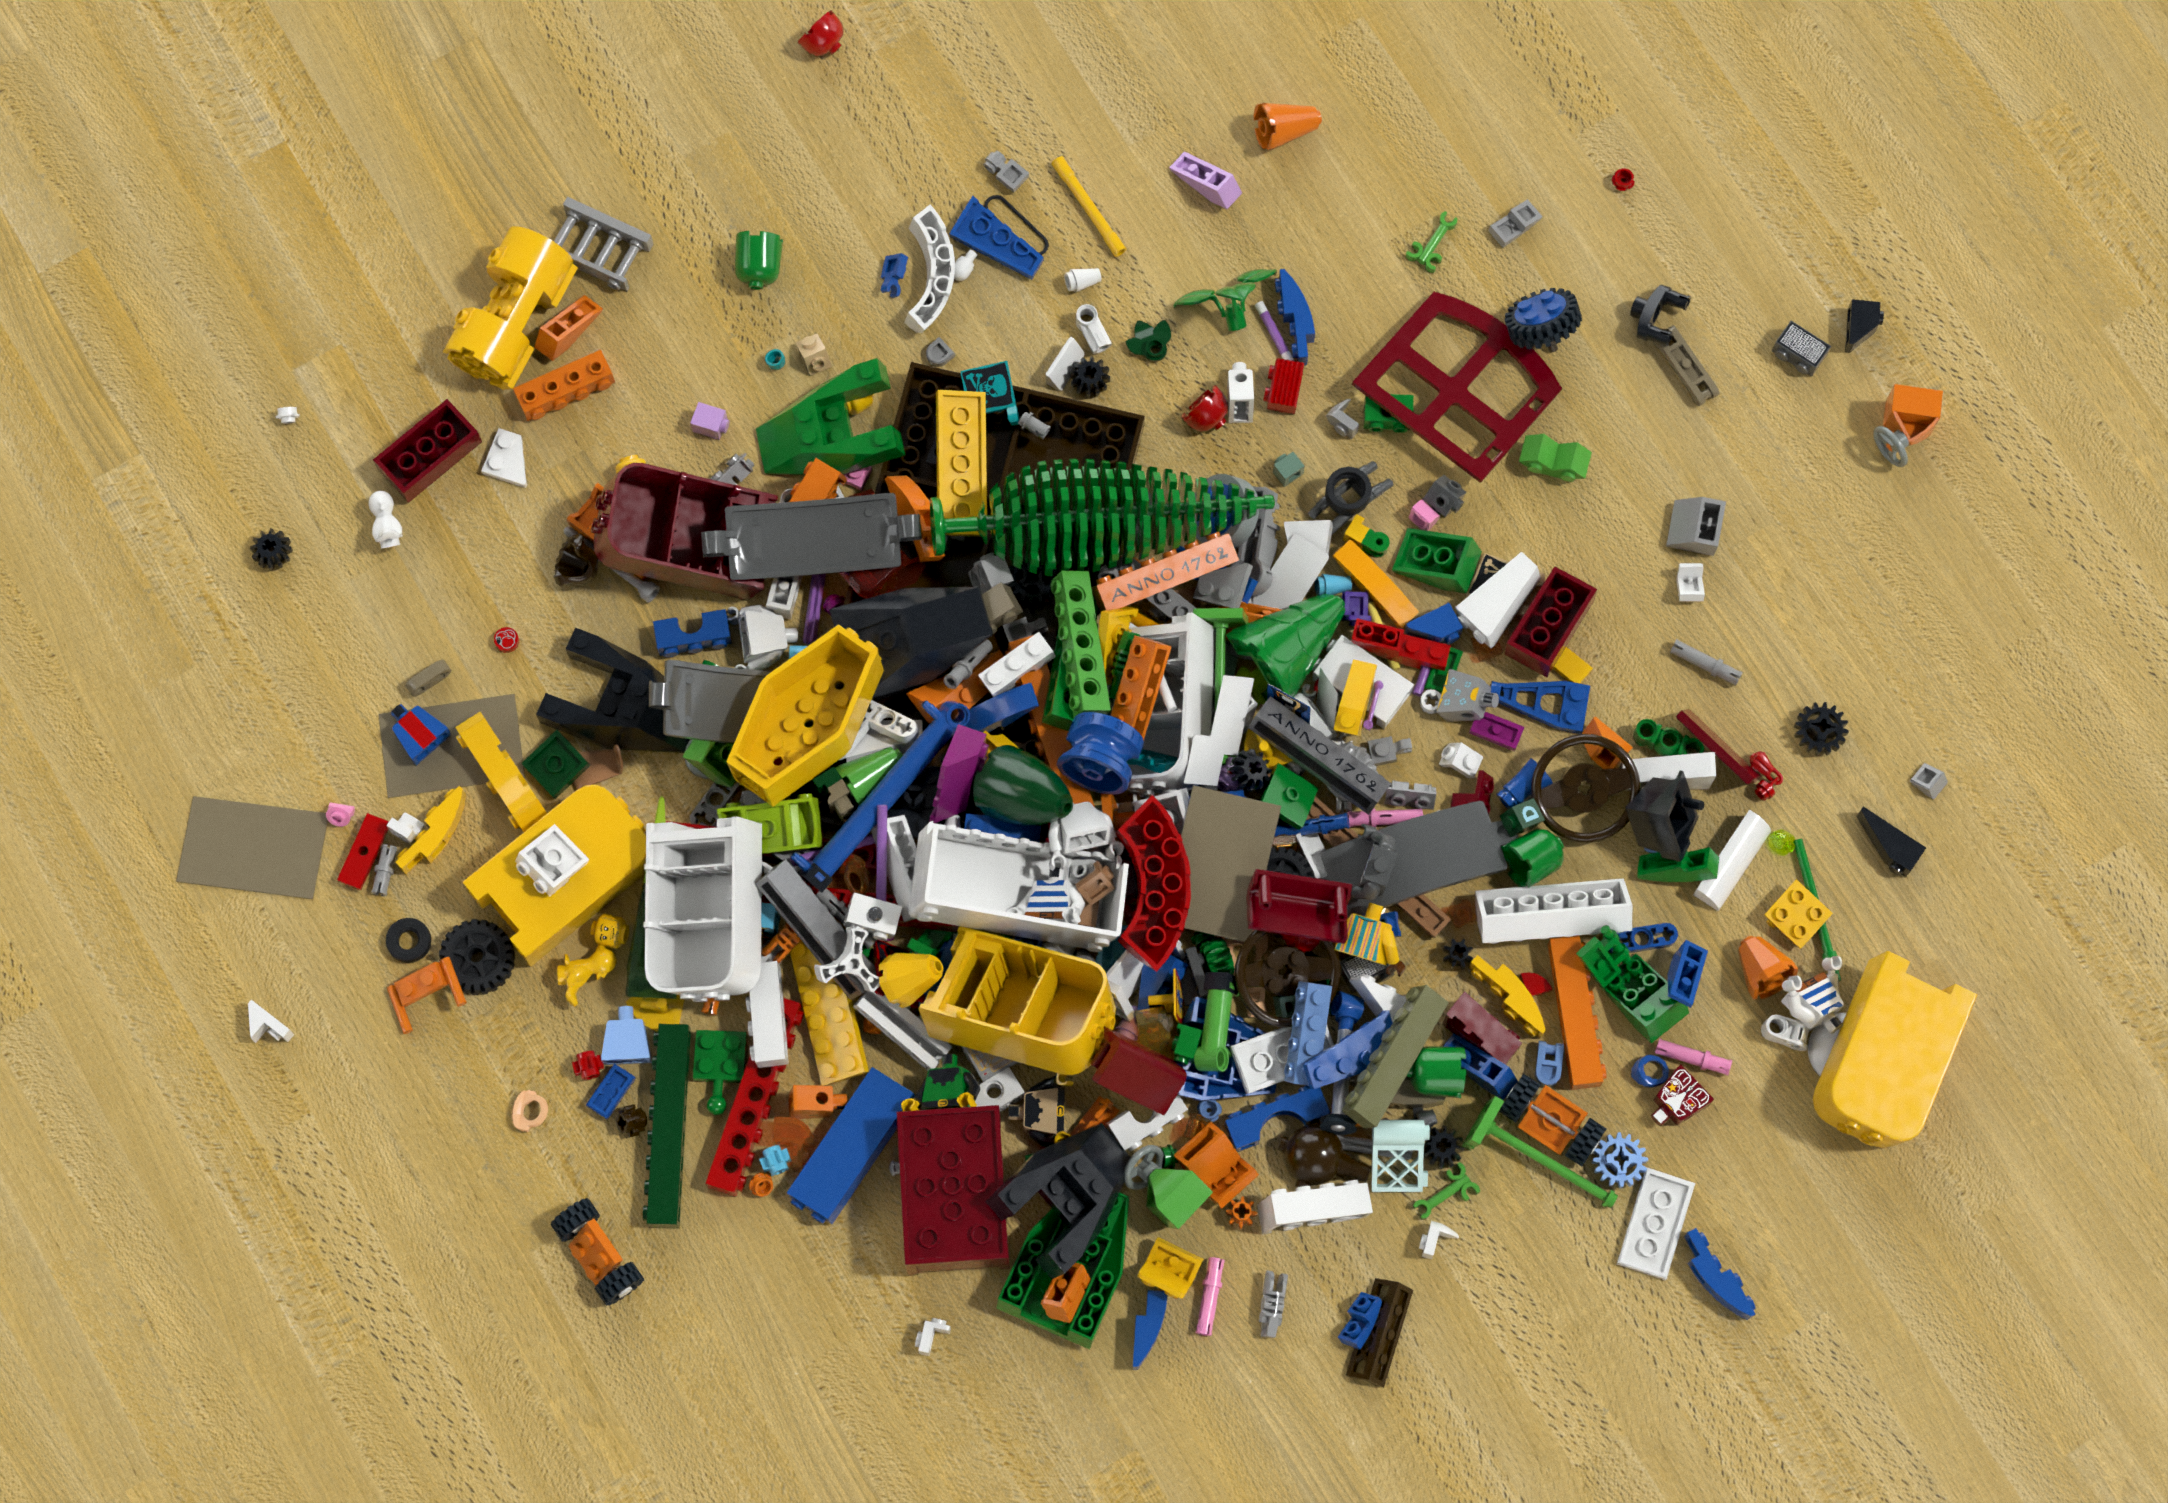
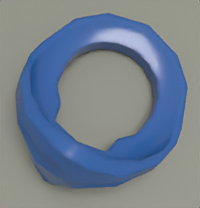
(1639, 1075)

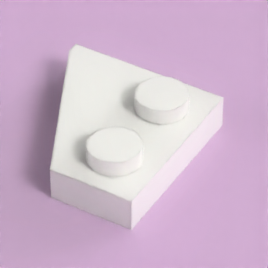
(506, 459)

